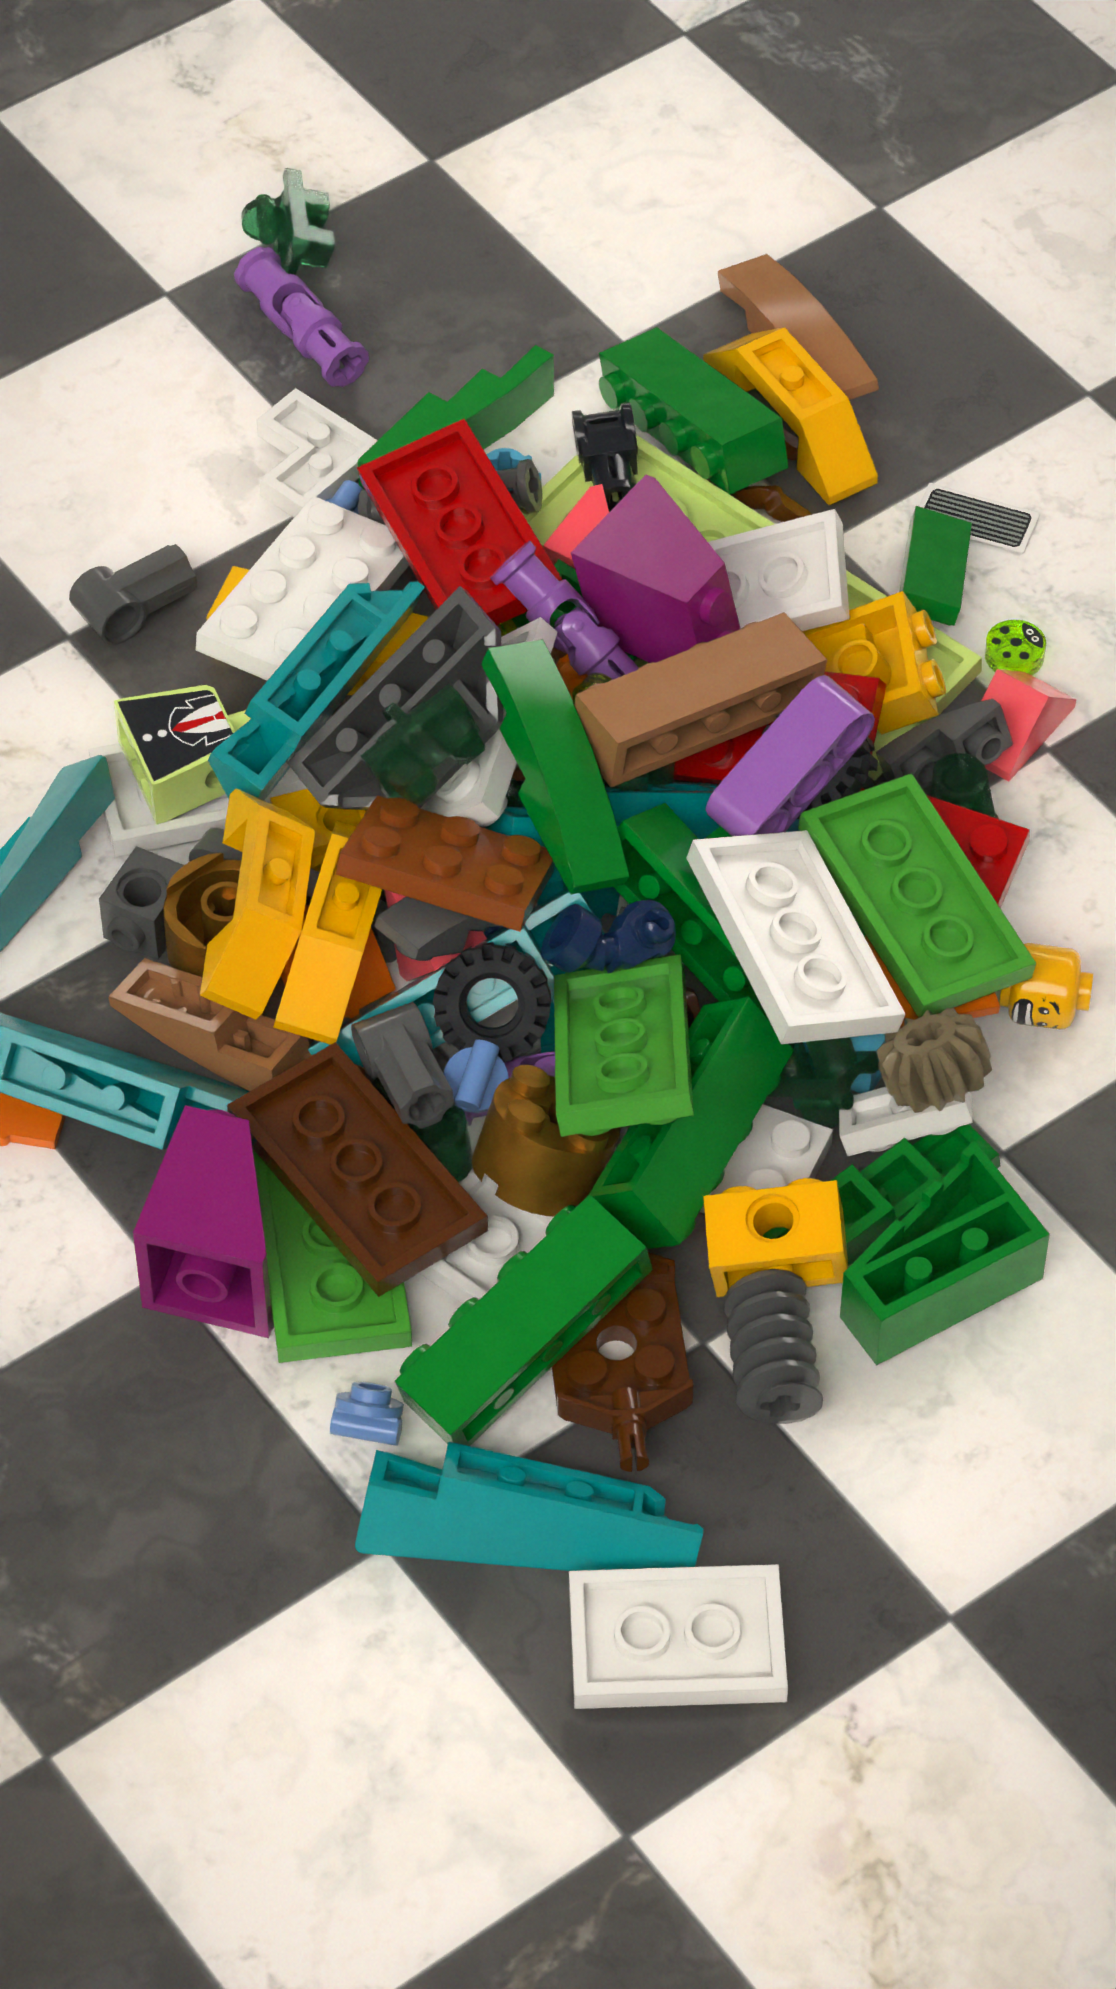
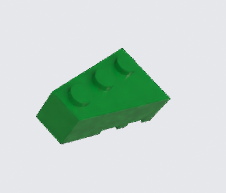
(944, 1260)

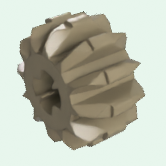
(934, 1060)

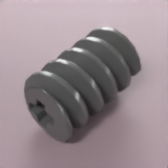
(772, 1347)

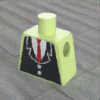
(169, 746)

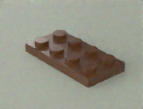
(358, 1169)

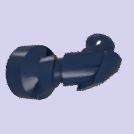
(635, 935)

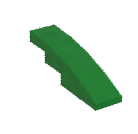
(486, 402)
(559, 767)
(895, 1184)

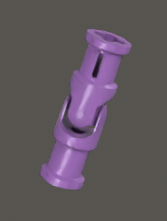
(301, 316)
(587, 645)

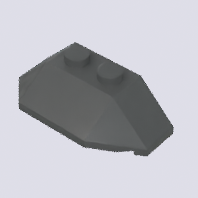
(439, 653)

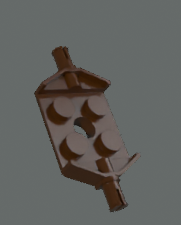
(641, 1389)

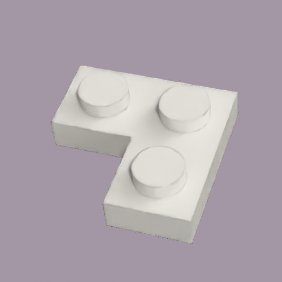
(319, 451)
(878, 1123)

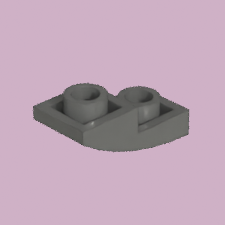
(971, 729)
(426, 929)

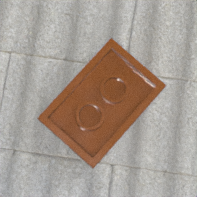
(447, 862)

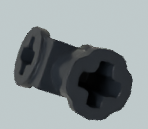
(607, 450)

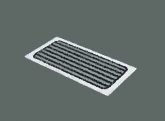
(991, 520)

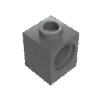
(135, 901)

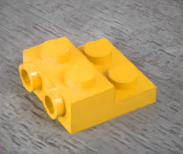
(887, 643)

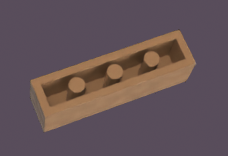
(696, 697)

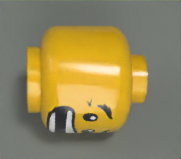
(1052, 992)

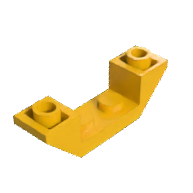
(830, 440)
(269, 904)
(328, 949)

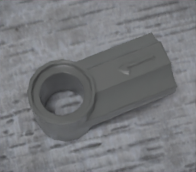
(120, 600)
(401, 1055)

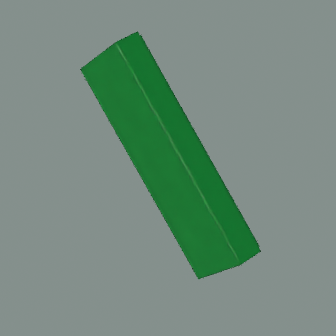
(936, 564)

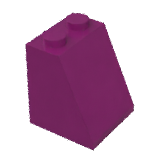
(654, 577)
(203, 1228)

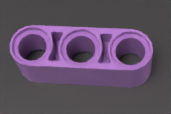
(791, 761)

